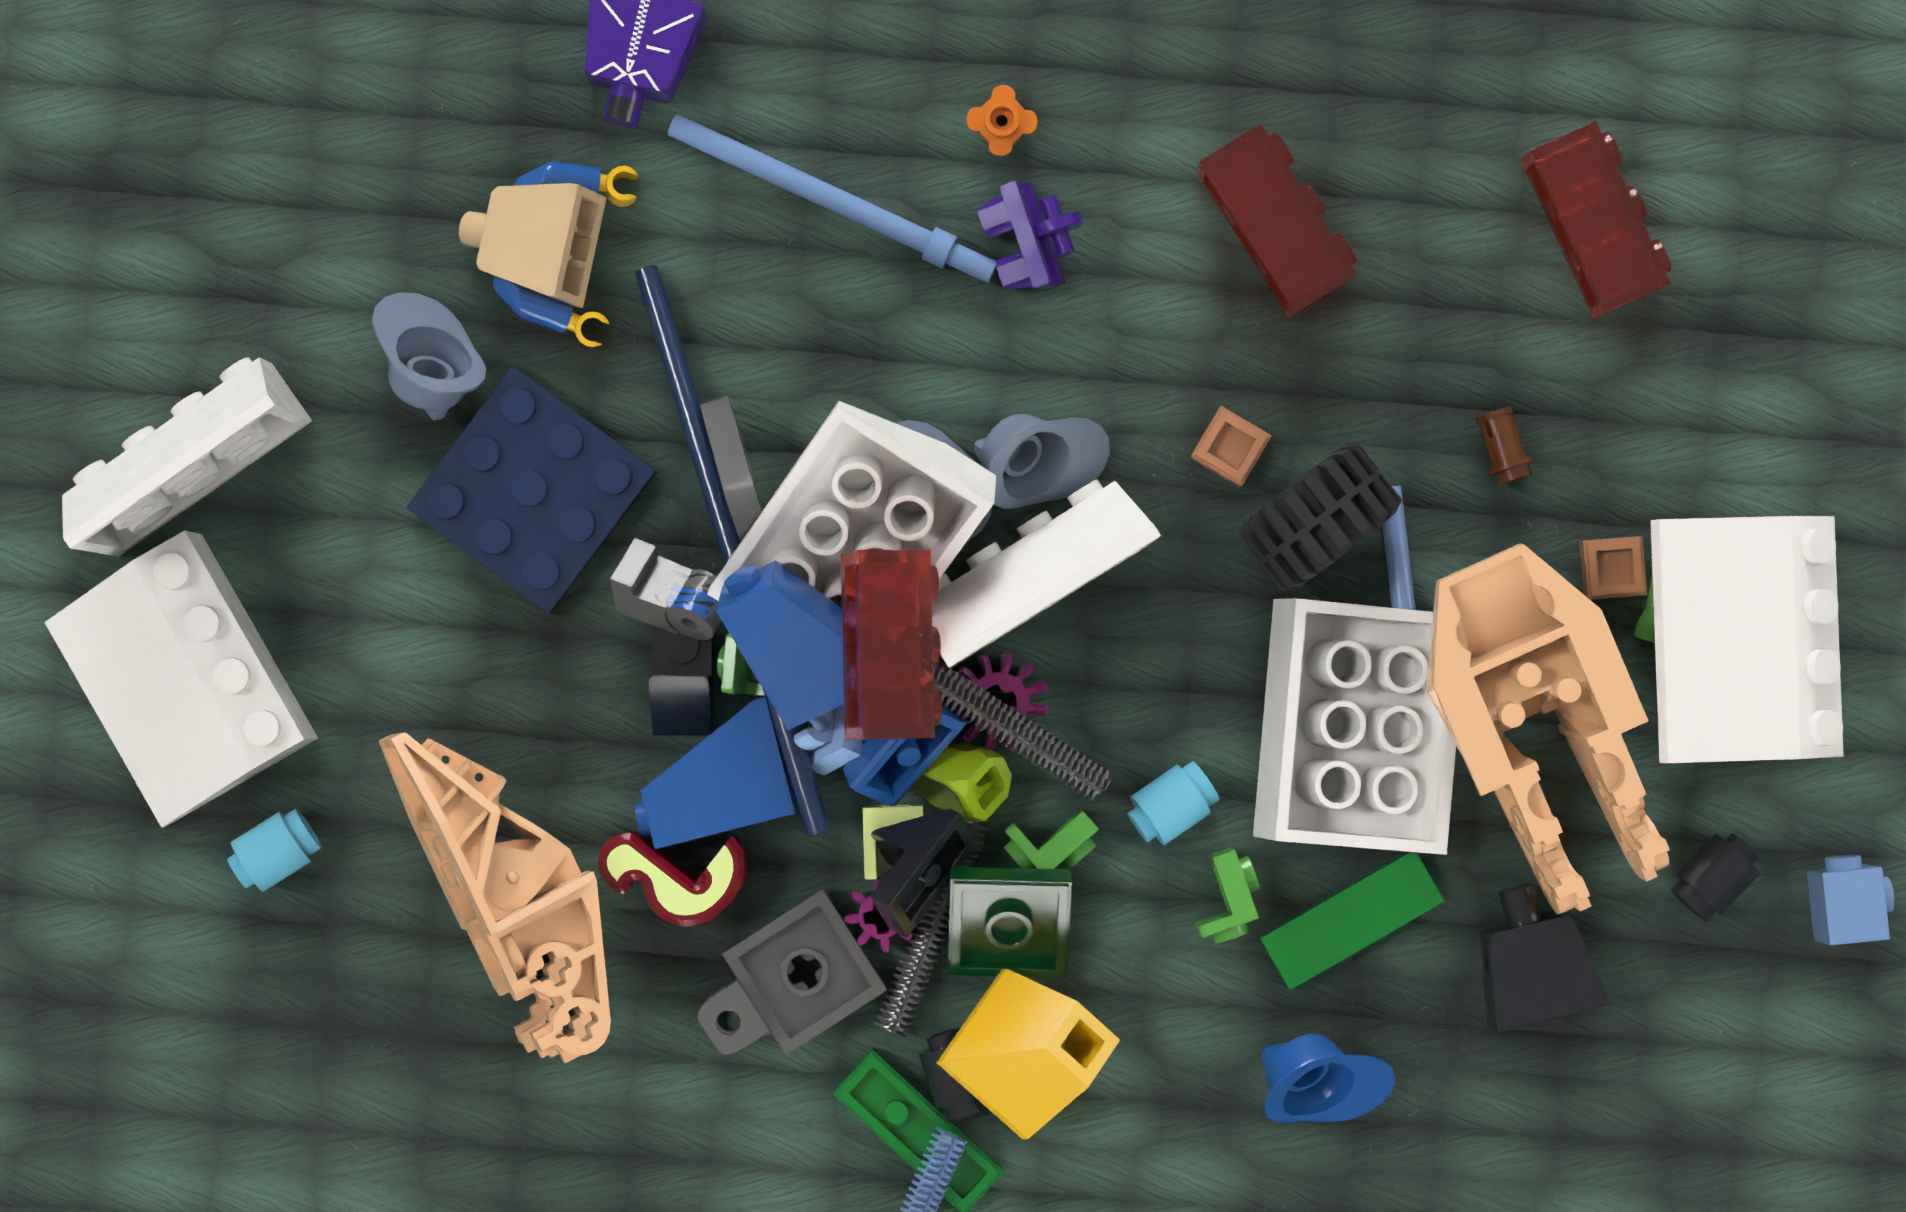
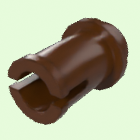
(1504, 446)

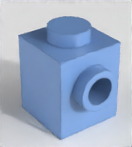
(1849, 901)

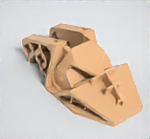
(1524, 643)
(510, 895)

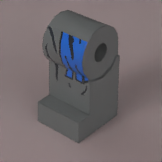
(664, 593)

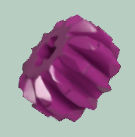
(1006, 683)

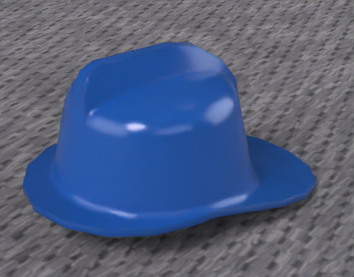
(1320, 1082)

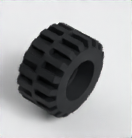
(1320, 517)

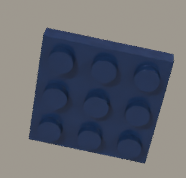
(531, 490)

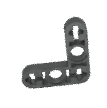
(732, 463)

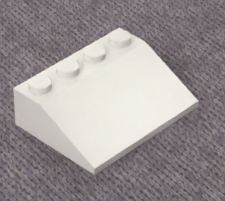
(181, 460)
(865, 489)
(1038, 569)
(1746, 638)
(180, 677)
(1351, 731)

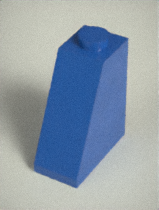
(787, 639)
(721, 783)

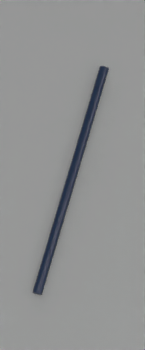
(698, 442)

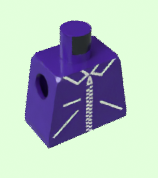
(640, 51)

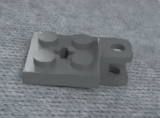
(766, 996)

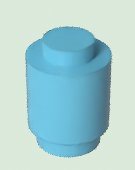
(1172, 803)
(273, 850)

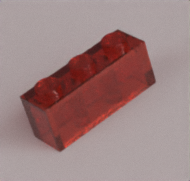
(1597, 219)
(1277, 220)
(889, 645)

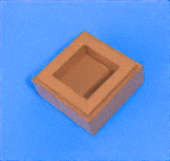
(1230, 446)
(1613, 568)

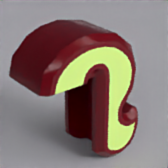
(667, 886)

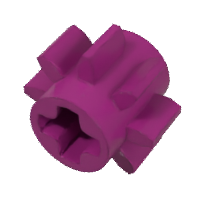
(870, 927)

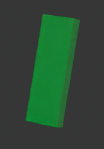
(1351, 919)
(906, 1124)

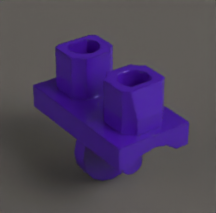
(1020, 213)

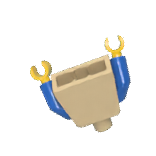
(544, 240)

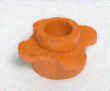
(998, 137)

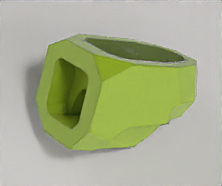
(967, 781)

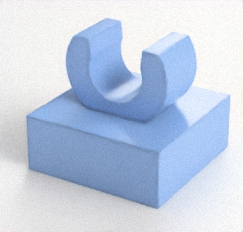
(826, 742)

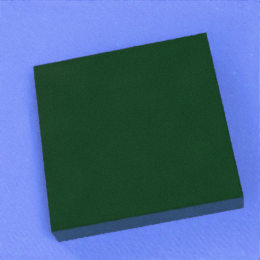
(1009, 921)

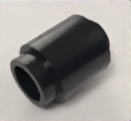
(1716, 876)
(945, 1090)

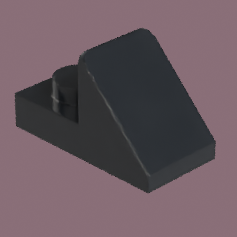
(681, 684)
(922, 861)

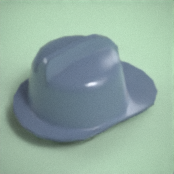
(426, 352)
(1041, 458)

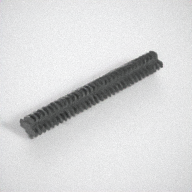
(1019, 732)
(923, 952)

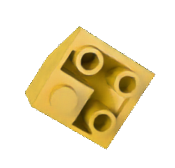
(1027, 1052)

